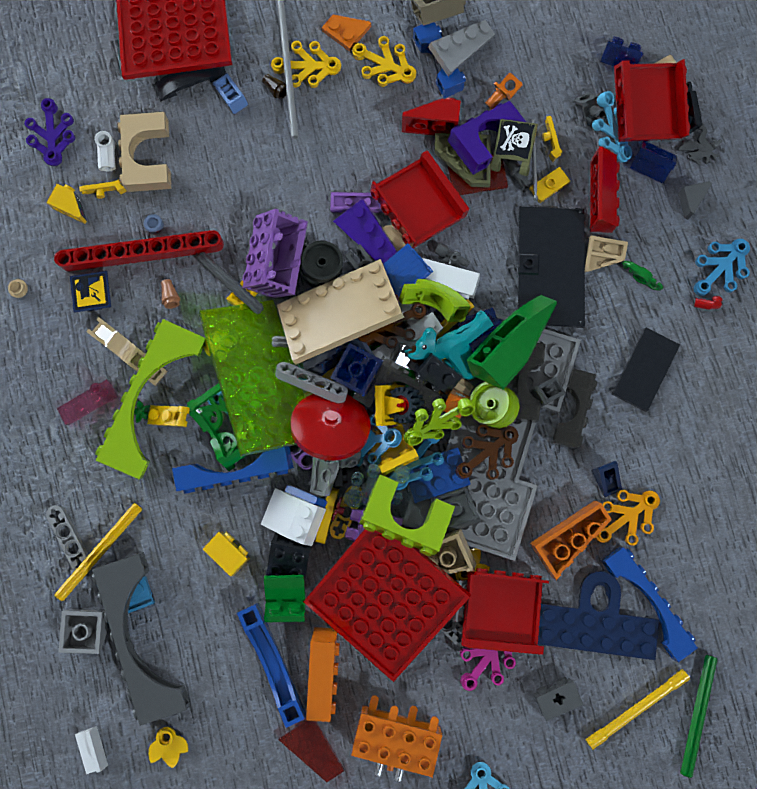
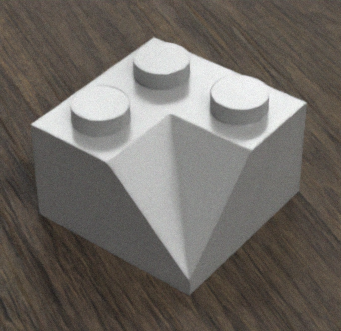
(82, 631)

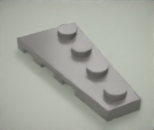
(461, 45)

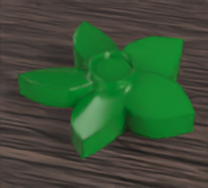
(141, 411)

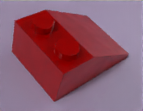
(432, 118)

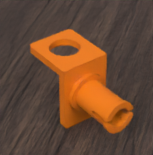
(501, 92)

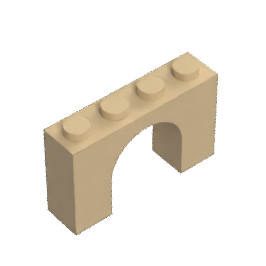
(134, 130)

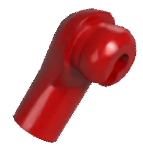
(715, 303)

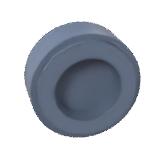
(153, 224)

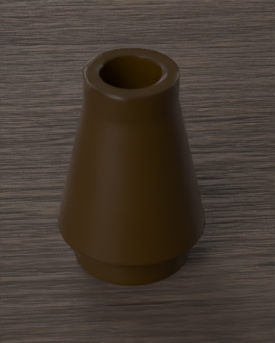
(275, 86)

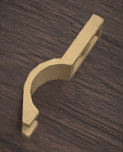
(122, 348)

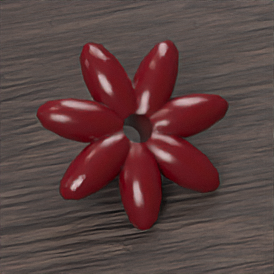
(338, 510)

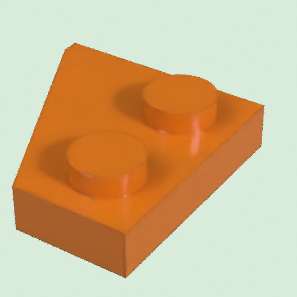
(346, 30)

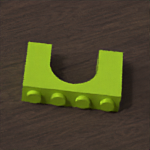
(378, 518)

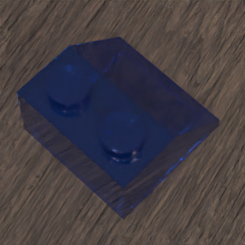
(356, 369)

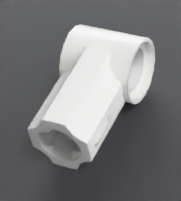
(105, 152)

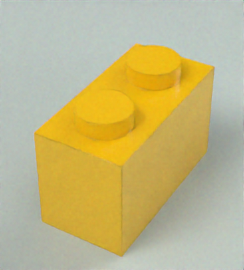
(227, 553)

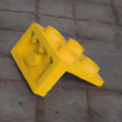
(394, 457)

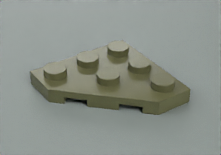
(451, 158)

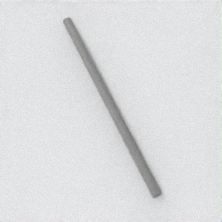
(287, 70)

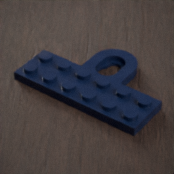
(598, 630)

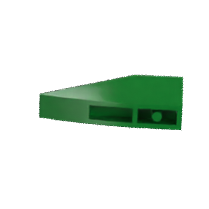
(511, 343)

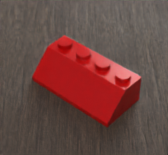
(604, 191)

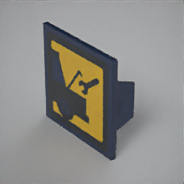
(90, 291)

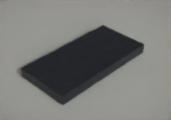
(645, 369)

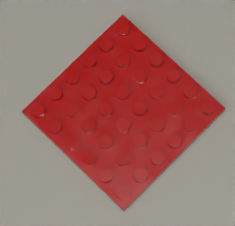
(172, 36)
(386, 600)

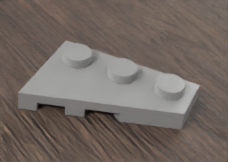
(323, 476)

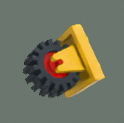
(396, 404)

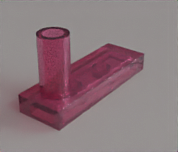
(87, 402)

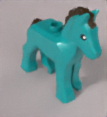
(452, 346)

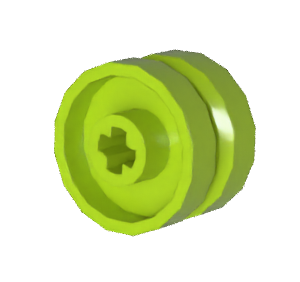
(494, 406)

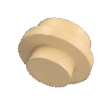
(17, 288)

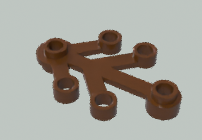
(394, 329)
(490, 450)

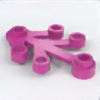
(488, 655)

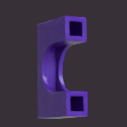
(466, 140)

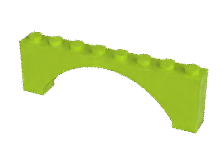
(121, 445)

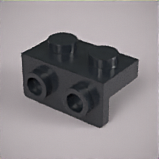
(438, 373)

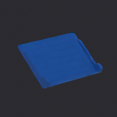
(406, 268)

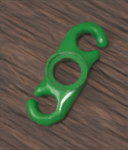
(642, 275)

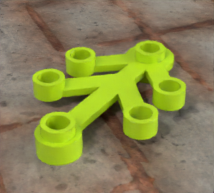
(436, 422)

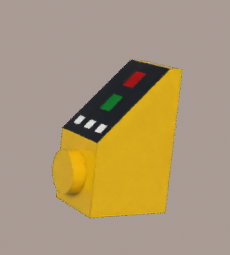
(67, 202)

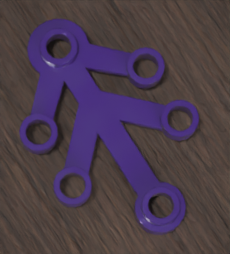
(51, 133)

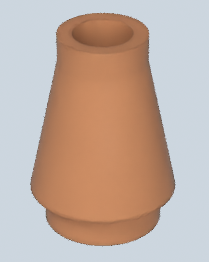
(170, 297)

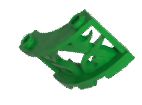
(225, 453)

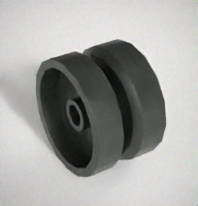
(320, 263)

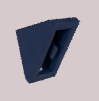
(608, 478)

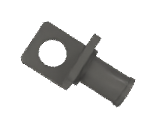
(591, 109)

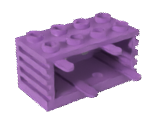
(274, 254)

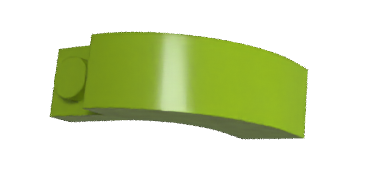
(436, 295)

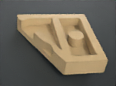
(604, 252)

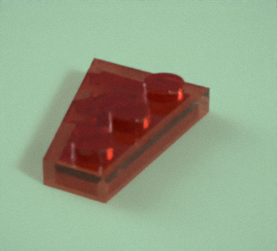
(313, 749)

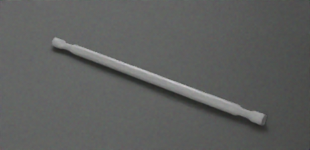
(534, 170)

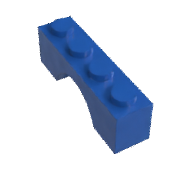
(423, 37)

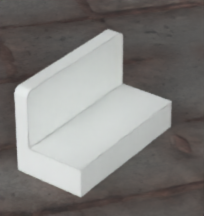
(91, 750)

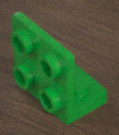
(284, 598)

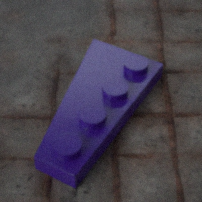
(366, 231)

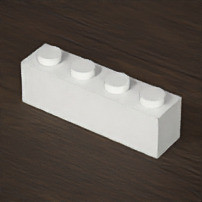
(460, 280)

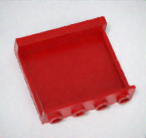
(651, 101)
(419, 200)
(503, 612)

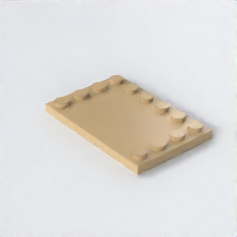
(339, 311)

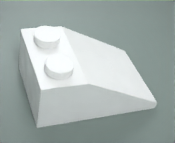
(293, 517)

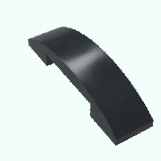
(174, 82)

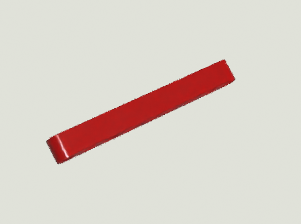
(131, 247)

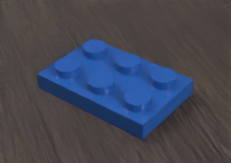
(443, 479)

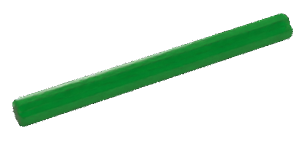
(698, 716)

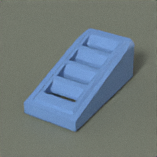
(237, 102)

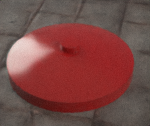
(330, 428)

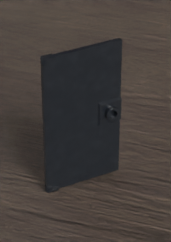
(553, 261)

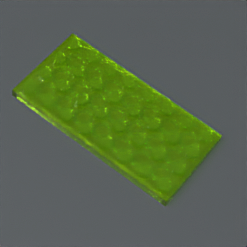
(246, 368)

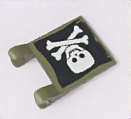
(516, 143)

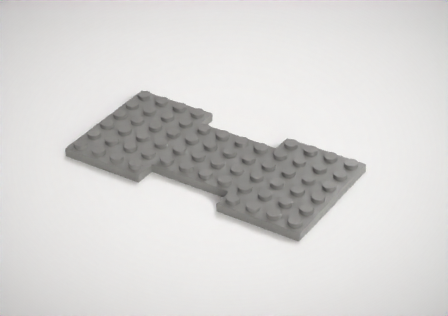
(505, 501)

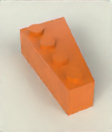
(566, 540)
(321, 674)

